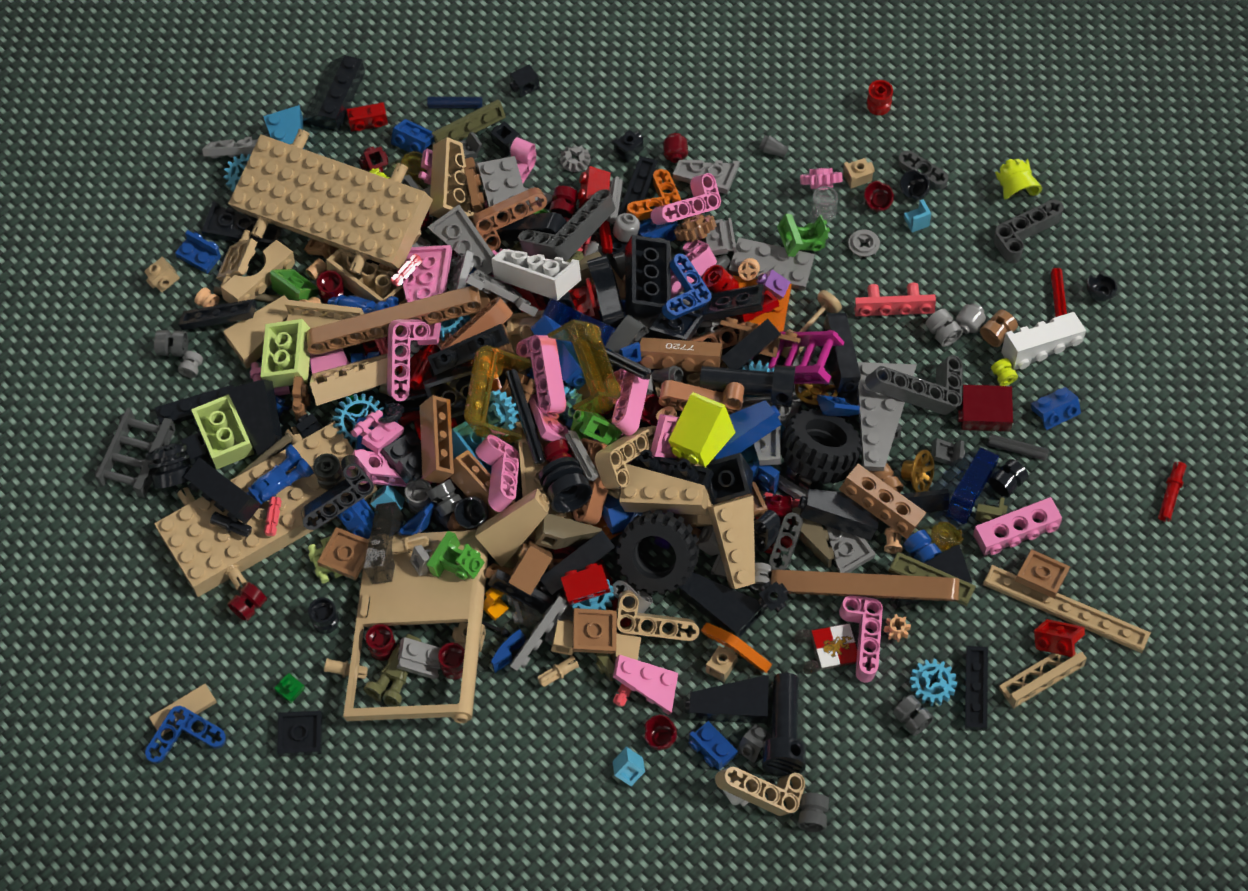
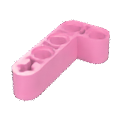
(525, 156)
(704, 199)
(701, 258)
(403, 359)
(546, 372)
(630, 403)
(504, 470)
(865, 638)

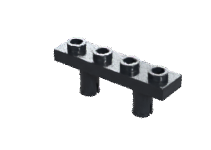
(466, 349)
(679, 469)

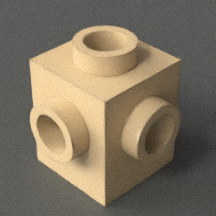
(161, 274)

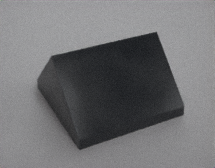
(730, 478)

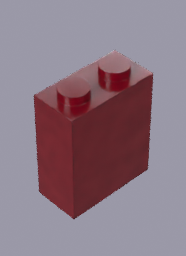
(986, 408)

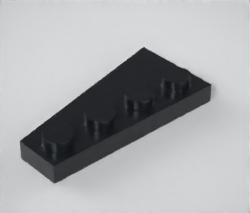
(229, 225)

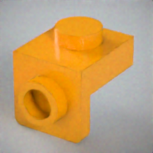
(494, 604)

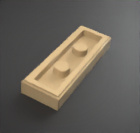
(195, 701)

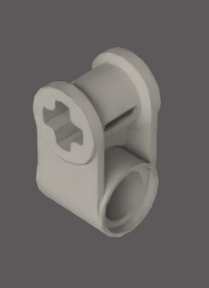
(644, 599)

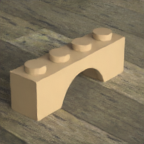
(247, 288)
(626, 644)

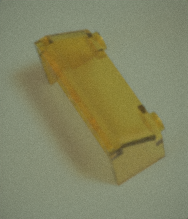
(594, 364)
(488, 366)

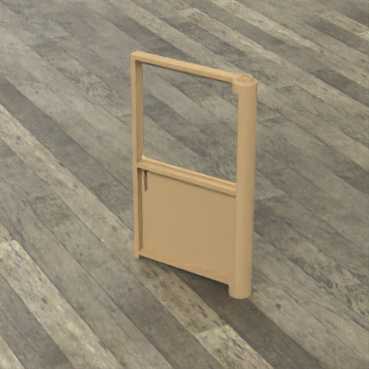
(416, 601)

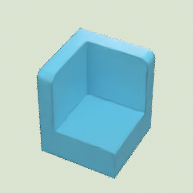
(918, 218)
(386, 495)
(628, 766)

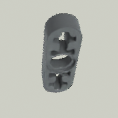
(919, 162)
(785, 525)

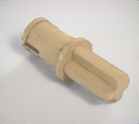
(408, 544)
(343, 668)
(558, 671)

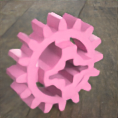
(821, 177)

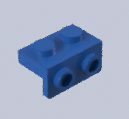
(1056, 407)

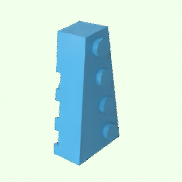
(284, 124)

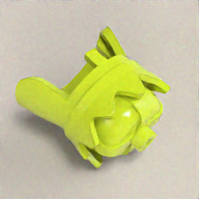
(1017, 176)

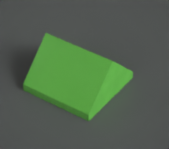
(292, 284)

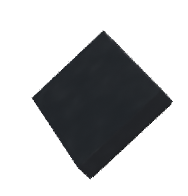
(734, 302)

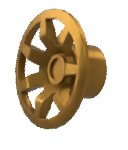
(812, 391)
(916, 471)

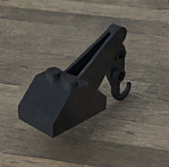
(448, 385)

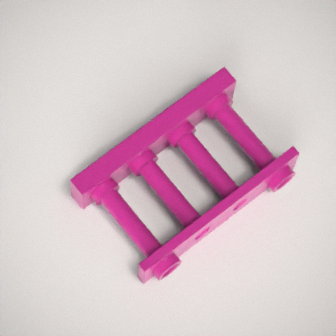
(809, 374)

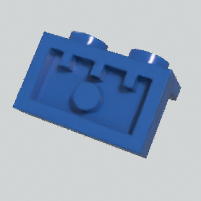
(411, 137)
(663, 231)
(198, 252)
(765, 477)
(358, 519)
(712, 745)

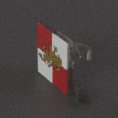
(832, 647)

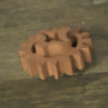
(695, 228)

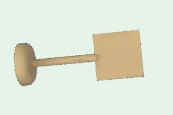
(829, 303)

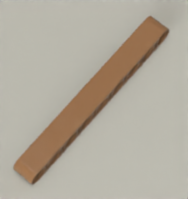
(376, 323)
(868, 585)

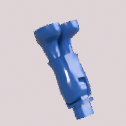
(366, 305)
(277, 479)

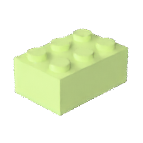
(285, 352)
(223, 431)

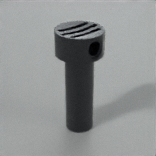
(776, 384)
(784, 752)

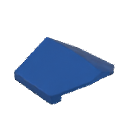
(836, 406)
(615, 515)
(419, 521)

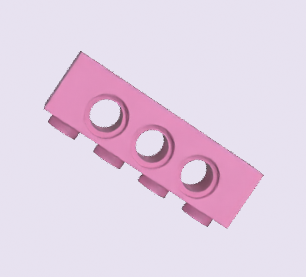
(381, 471)
(1042, 510)

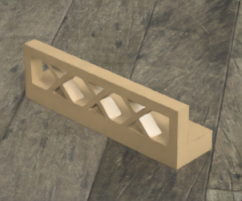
(323, 315)
(1044, 680)

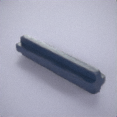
(454, 102)

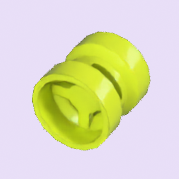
(1004, 372)

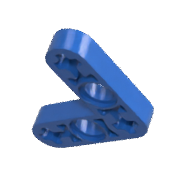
(691, 294)
(184, 725)

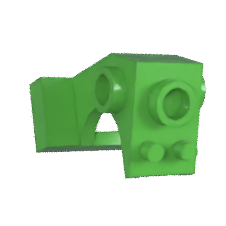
(808, 238)
(587, 422)
(448, 555)

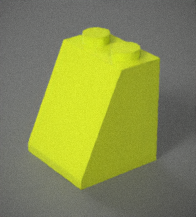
(701, 430)

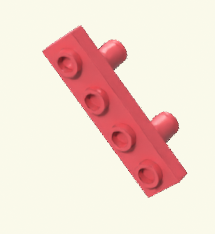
(894, 305)

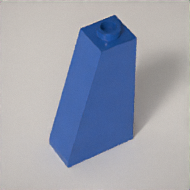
(569, 362)
(750, 426)

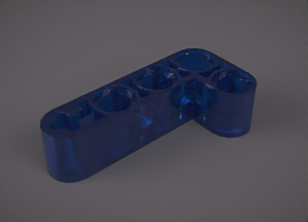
(563, 314)
(971, 485)

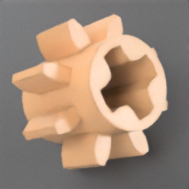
(892, 630)

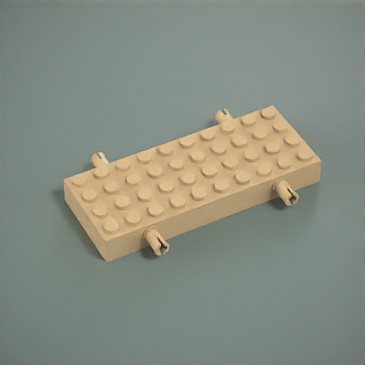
(331, 201)
(211, 554)

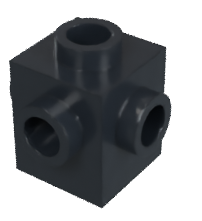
(765, 600)

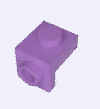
(774, 283)

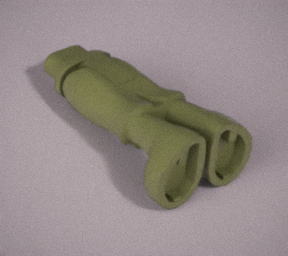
(390, 673)

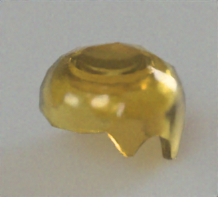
(413, 162)
(946, 535)

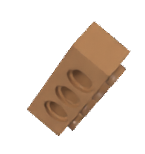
(882, 501)

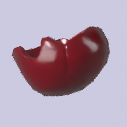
(878, 196)
(650, 409)
(660, 732)

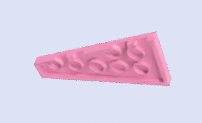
(428, 280)

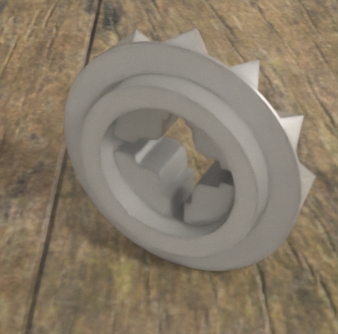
(572, 164)
(864, 236)

